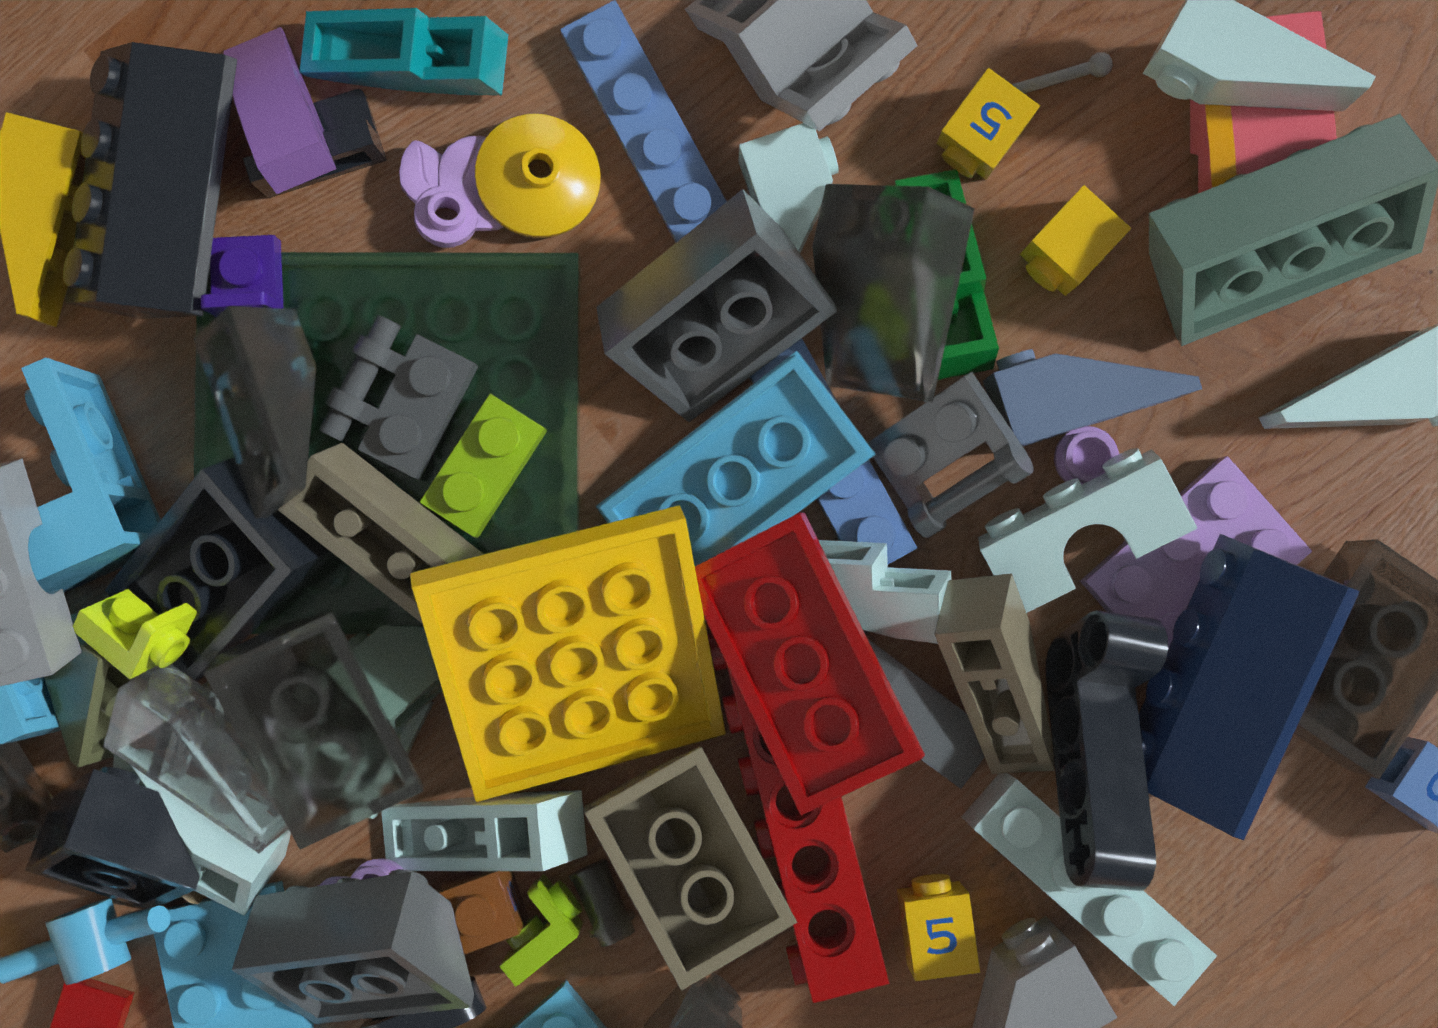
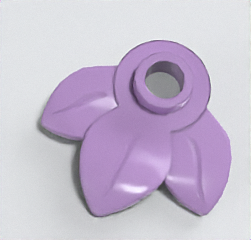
(445, 182)

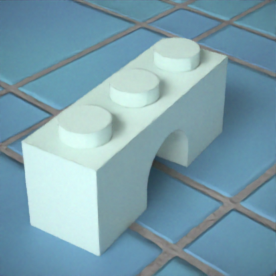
(1130, 496)

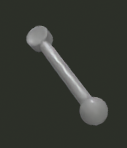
(1098, 65)

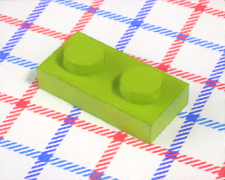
(483, 466)

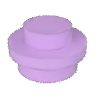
(1083, 453)

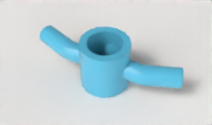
(85, 942)

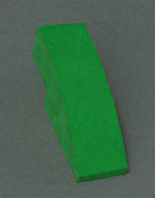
(971, 335)

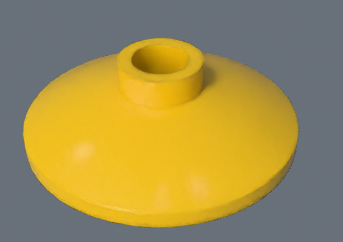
(530, 203)

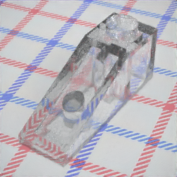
(189, 747)

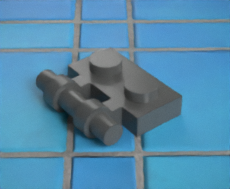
(416, 406)

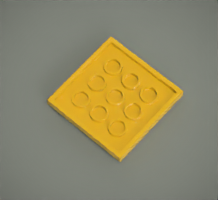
(572, 652)

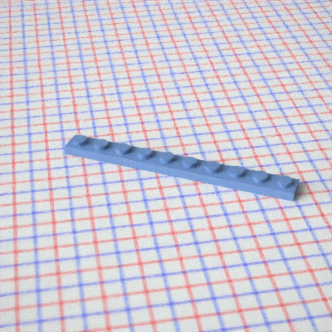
(684, 198)

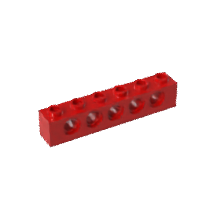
(852, 956)

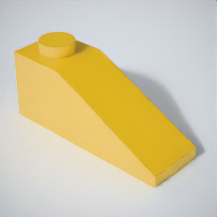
(37, 187)

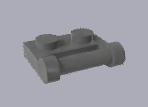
(939, 436)

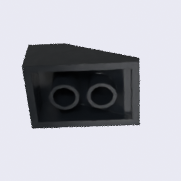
(220, 564)

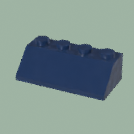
(1237, 681)

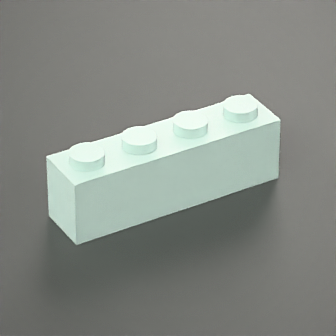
(1121, 919)

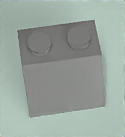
(1039, 983)

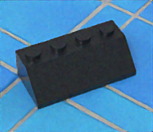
(150, 181)

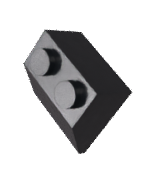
(114, 841)

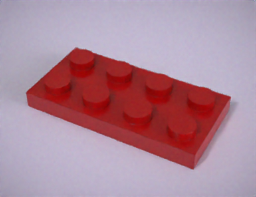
(804, 665)

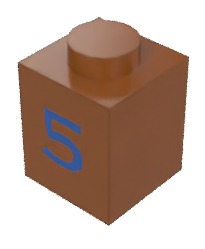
(485, 907)

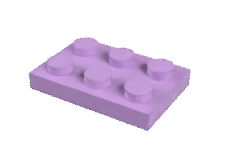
(1165, 578)

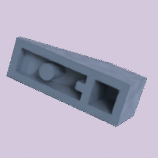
(1072, 392)

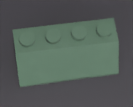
(1293, 228)

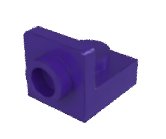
(245, 273)

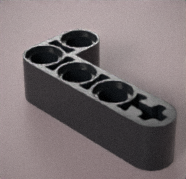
(1100, 747)

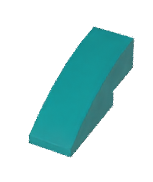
(405, 51)

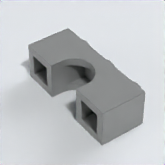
(34, 624)

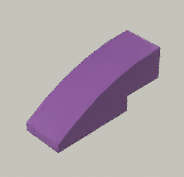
(278, 112)

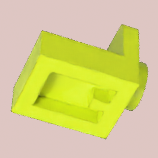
(133, 634)

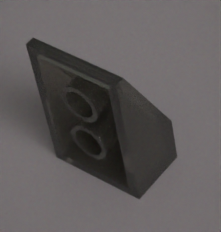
(894, 277)

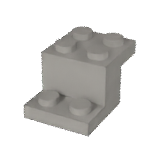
(807, 53)

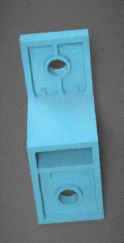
(85, 530)

